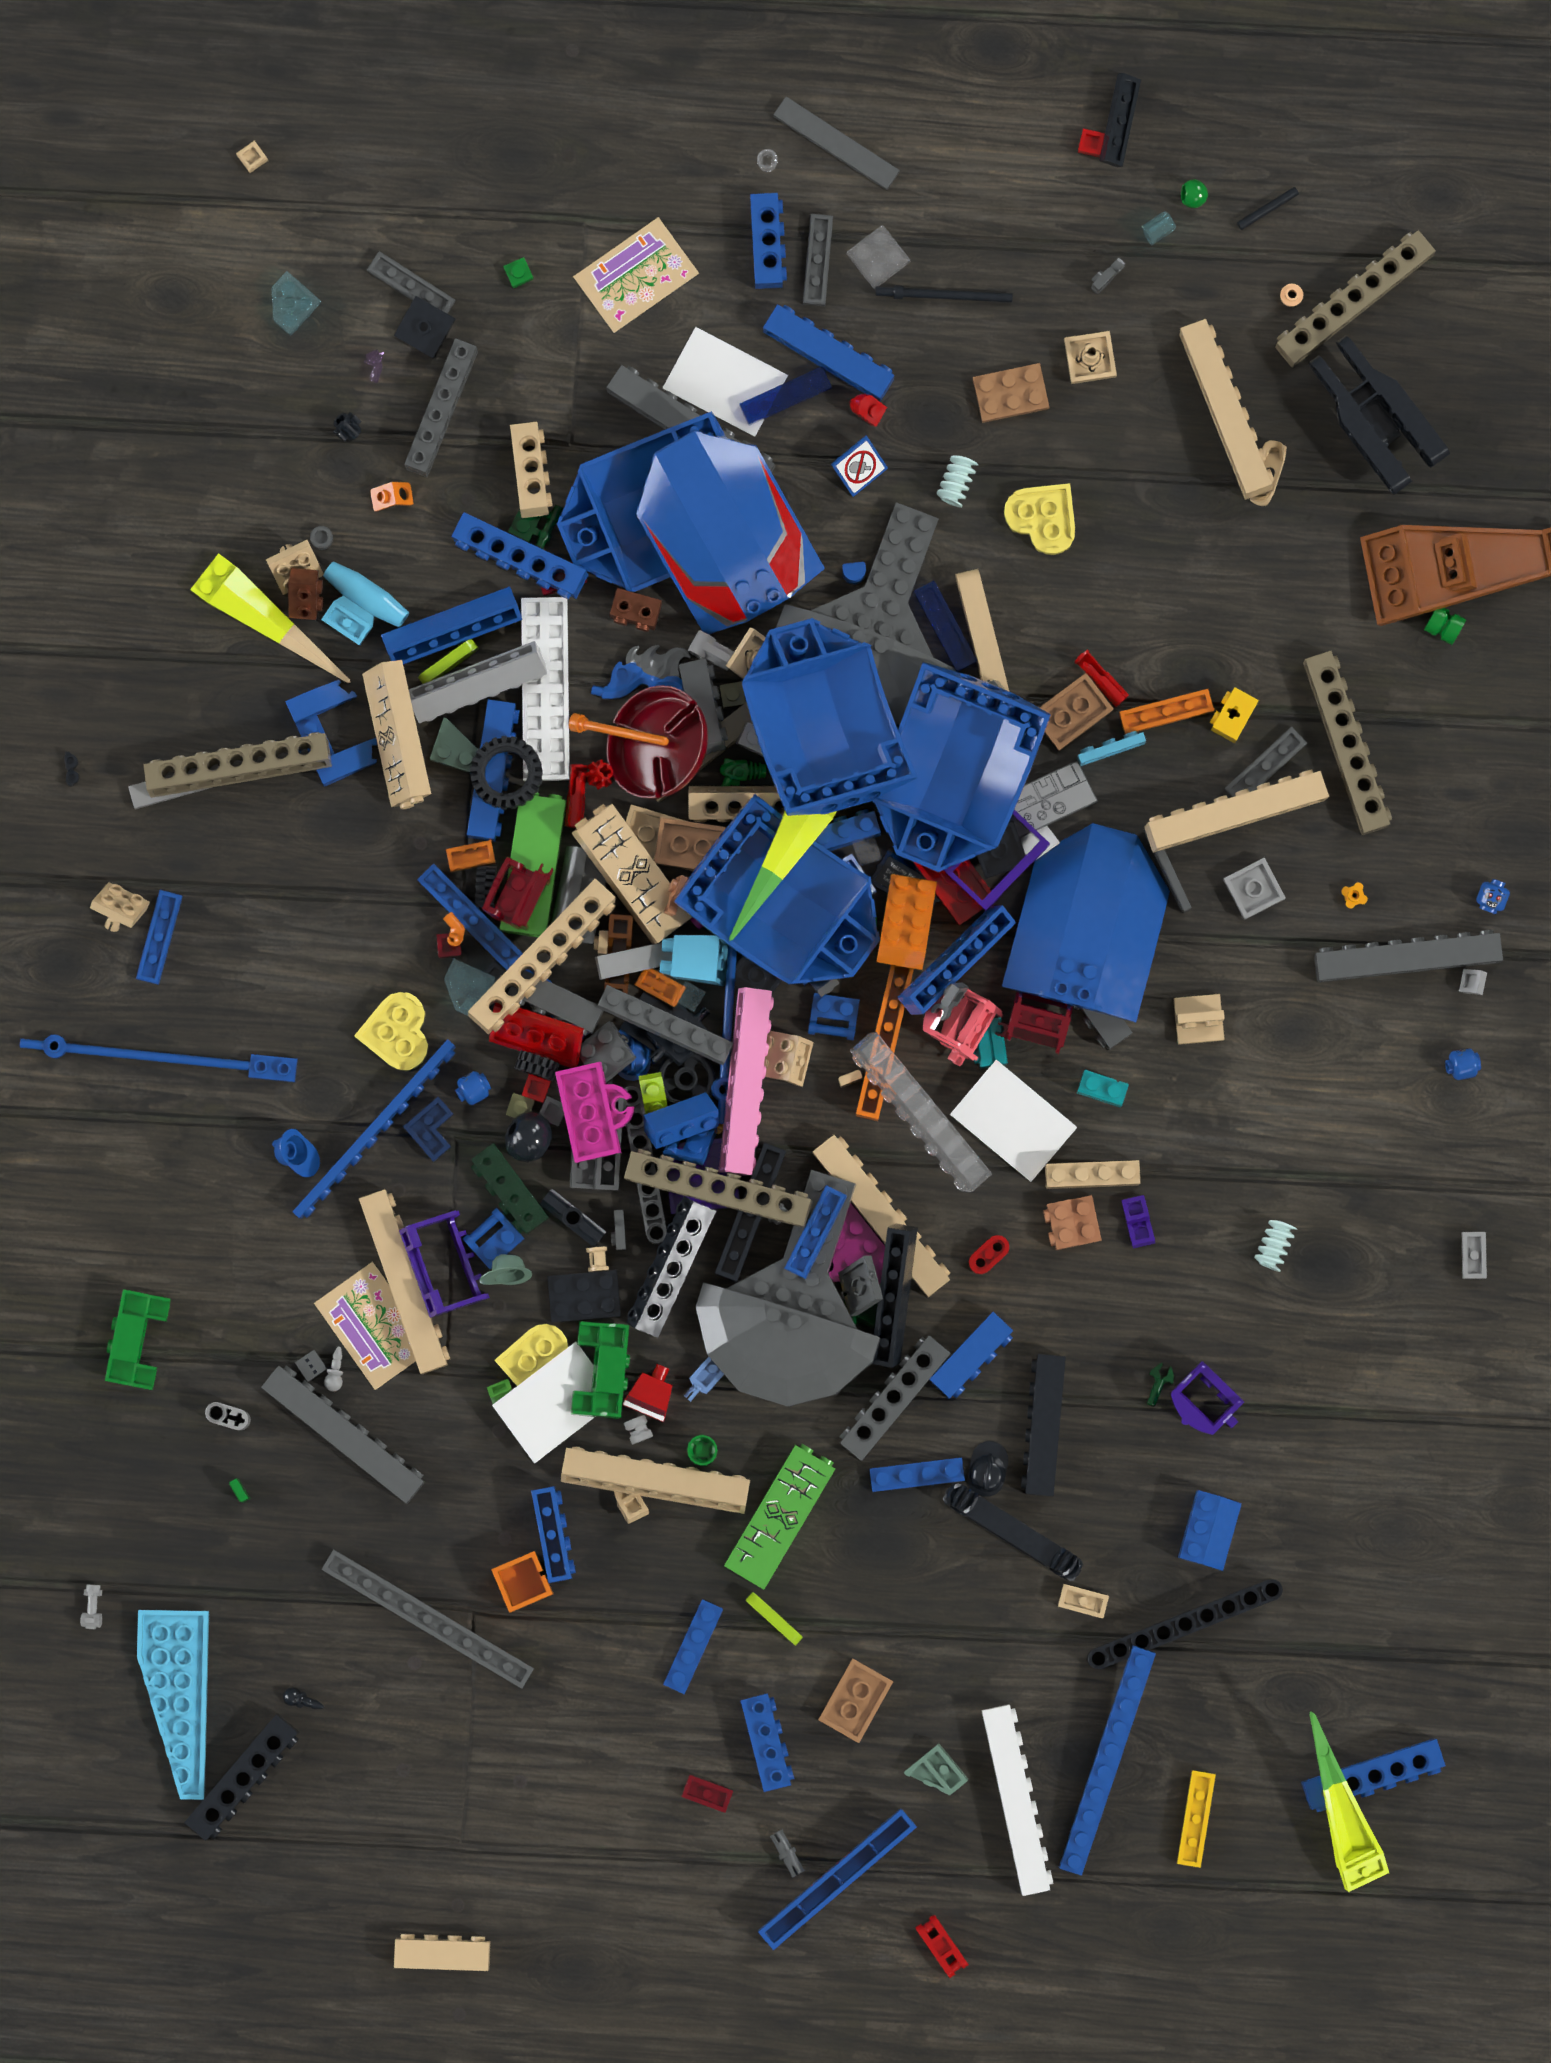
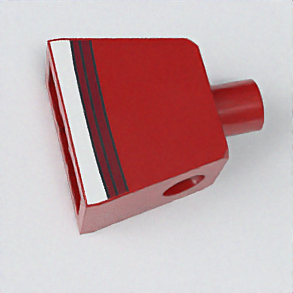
(651, 1394)

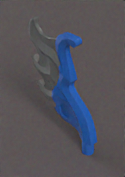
(644, 669)

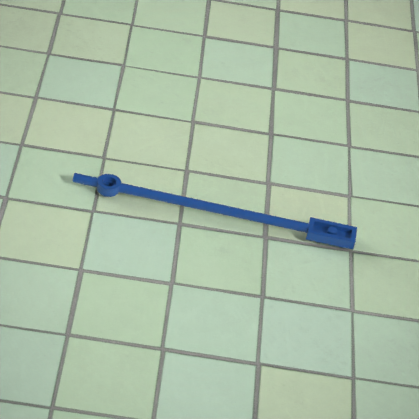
(726, 1034)
(259, 1065)

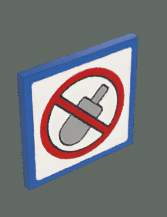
(859, 466)

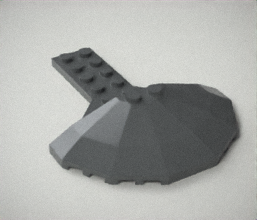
(881, 609)
(784, 1332)

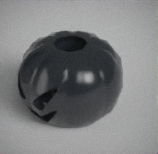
(528, 1137)

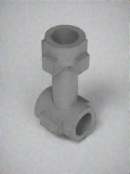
(92, 1618)

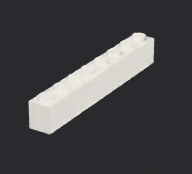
(1016, 1801)

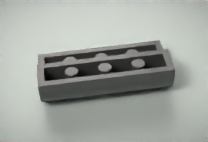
(576, 875)
(598, 1172)

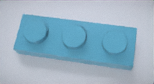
(1111, 748)

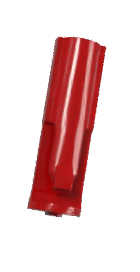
(1102, 679)
(576, 795)

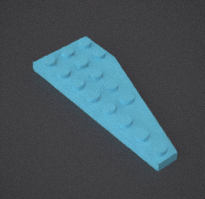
(175, 1671)

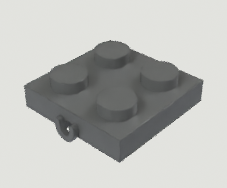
(608, 1048)
(861, 1285)

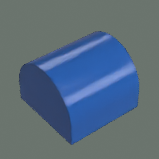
(854, 572)

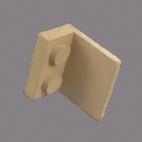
(787, 1057)

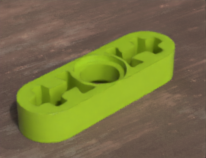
(449, 661)
(775, 1619)

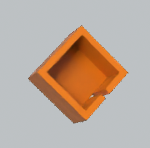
(522, 1582)

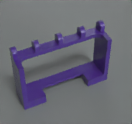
(997, 892)
(432, 1297)

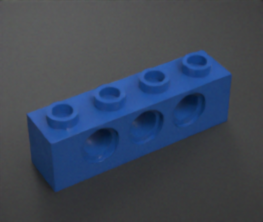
(764, 276)

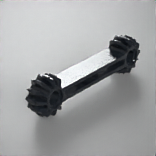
(1013, 1531)

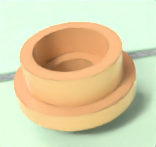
(1291, 302)

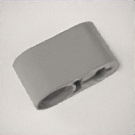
(231, 1423)

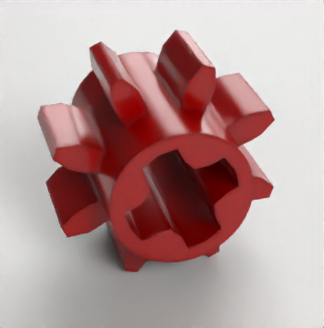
(599, 774)

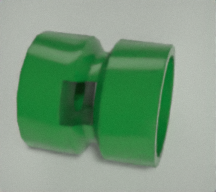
(1445, 625)
(702, 1450)

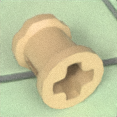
(597, 1259)

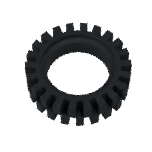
(498, 746)

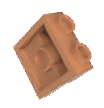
(1072, 1223)

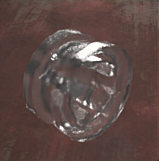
(767, 168)

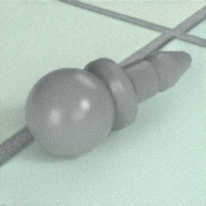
(333, 1380)

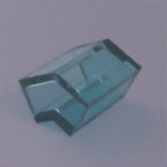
(1158, 227)

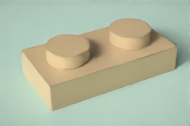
(1083, 1601)

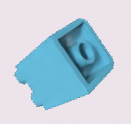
(696, 958)

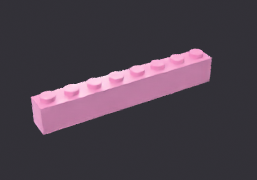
(745, 1081)

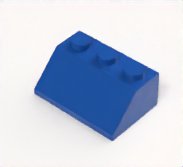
(1209, 1530)

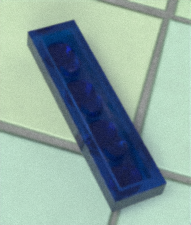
(785, 396)
(945, 626)

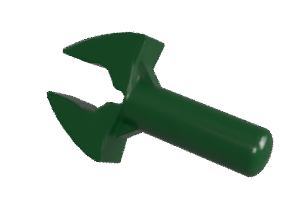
(1158, 1384)

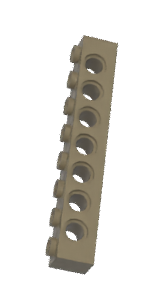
(1413, 243)
(249, 770)
(1366, 821)
(641, 1159)

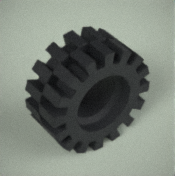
(484, 882)
(536, 1065)

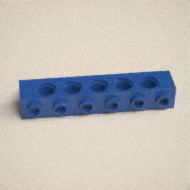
(470, 526)
(956, 960)
(1432, 1763)

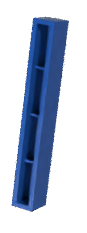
(837, 1879)

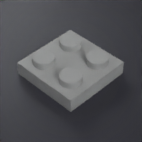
(1254, 888)

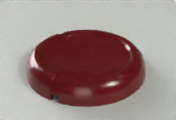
(655, 769)

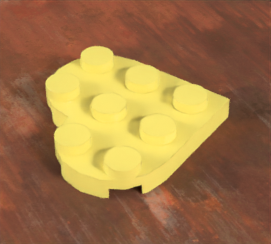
(1044, 515)
(395, 1031)
(532, 1352)

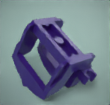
(1192, 1415)

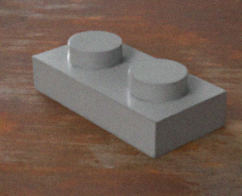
(1474, 1255)

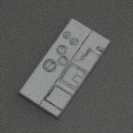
(1053, 798)

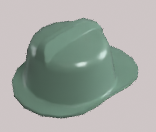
(506, 1271)

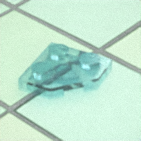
(292, 303)
(466, 985)

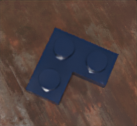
(425, 1125)

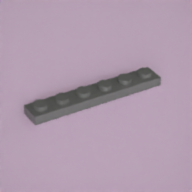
(665, 1025)

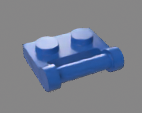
(835, 1009)
(695, 1148)
(500, 1243)

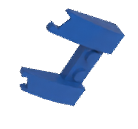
(304, 713)

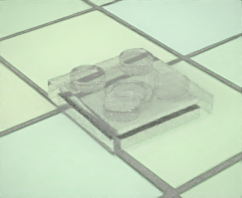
(878, 256)

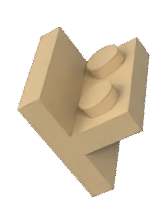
(1199, 1019)

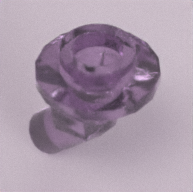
(375, 359)

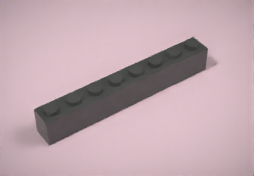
(655, 404)
(1408, 957)
(342, 1434)

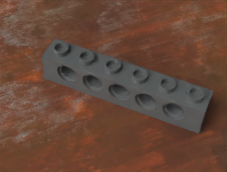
(441, 408)
(937, 1355)

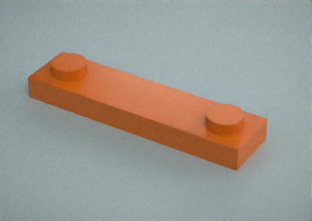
(1166, 711)

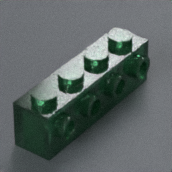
(510, 1189)

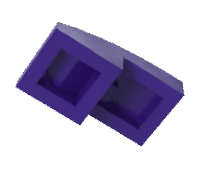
(1138, 1221)

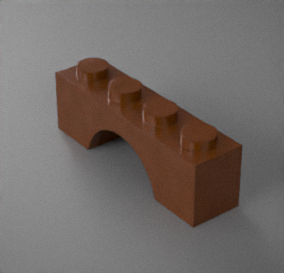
(619, 940)

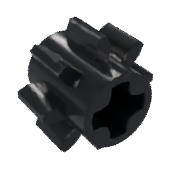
(347, 426)

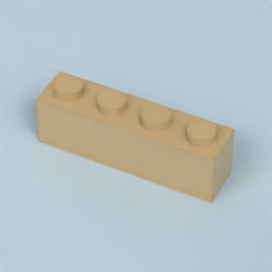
(1092, 1174)
(442, 1953)

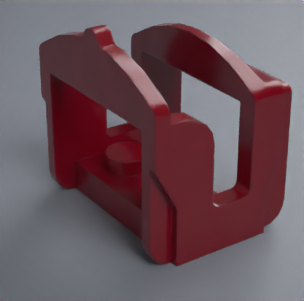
(518, 895)
(1036, 1023)

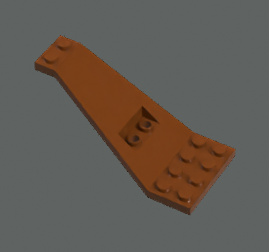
(1413, 572)

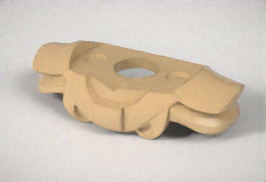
(1275, 457)

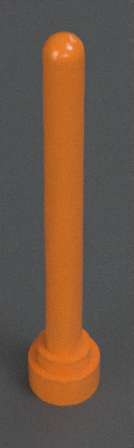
(580, 723)

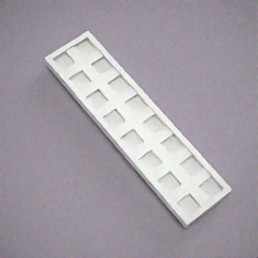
(547, 699)

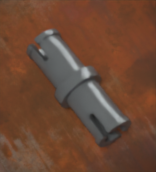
(787, 1853)

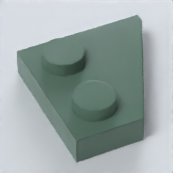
(453, 748)
(938, 1771)

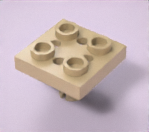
(1089, 348)
(297, 556)
(739, 662)
(119, 906)

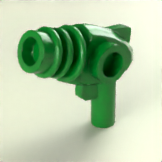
(738, 770)

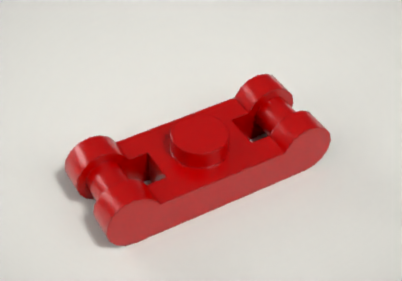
(941, 1946)

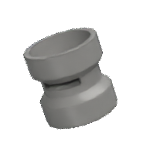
(638, 1429)

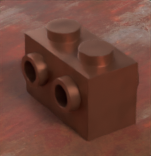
(304, 593)
(637, 606)

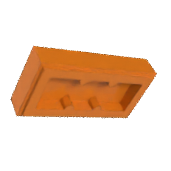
(470, 856)
(660, 986)

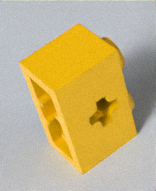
(1231, 728)

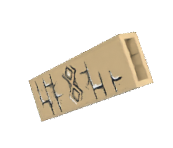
(396, 734)
(629, 871)

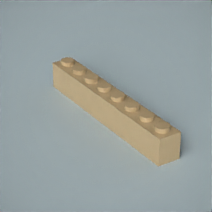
(1225, 408)
(1236, 811)
(877, 1210)
(402, 1281)
(655, 1480)

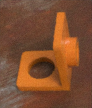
(388, 495)

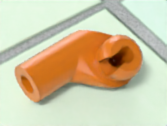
(457, 929)

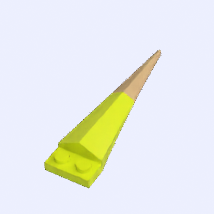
(235, 595)

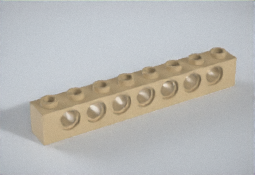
(593, 893)

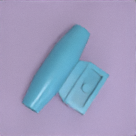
(360, 602)

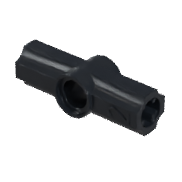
(561, 1208)

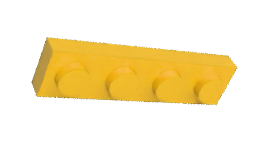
(1196, 1818)

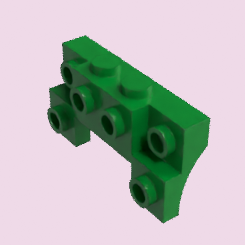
(129, 1338)
(608, 1370)

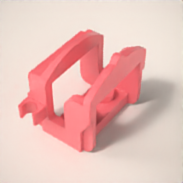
(971, 1033)

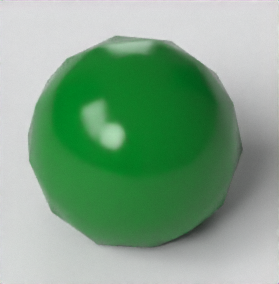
(1194, 193)

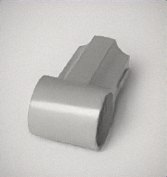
(706, 647)

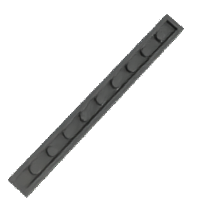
(427, 1619)

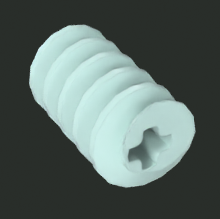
(955, 480)
(1274, 1244)

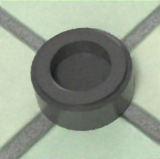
(321, 537)

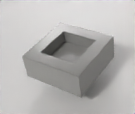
(1473, 981)

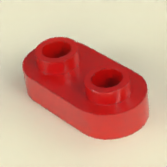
(988, 1254)

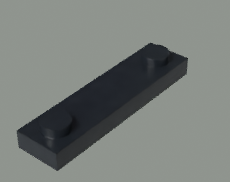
(1120, 120)

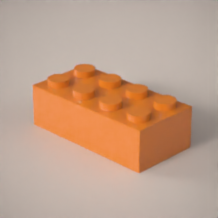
(906, 921)

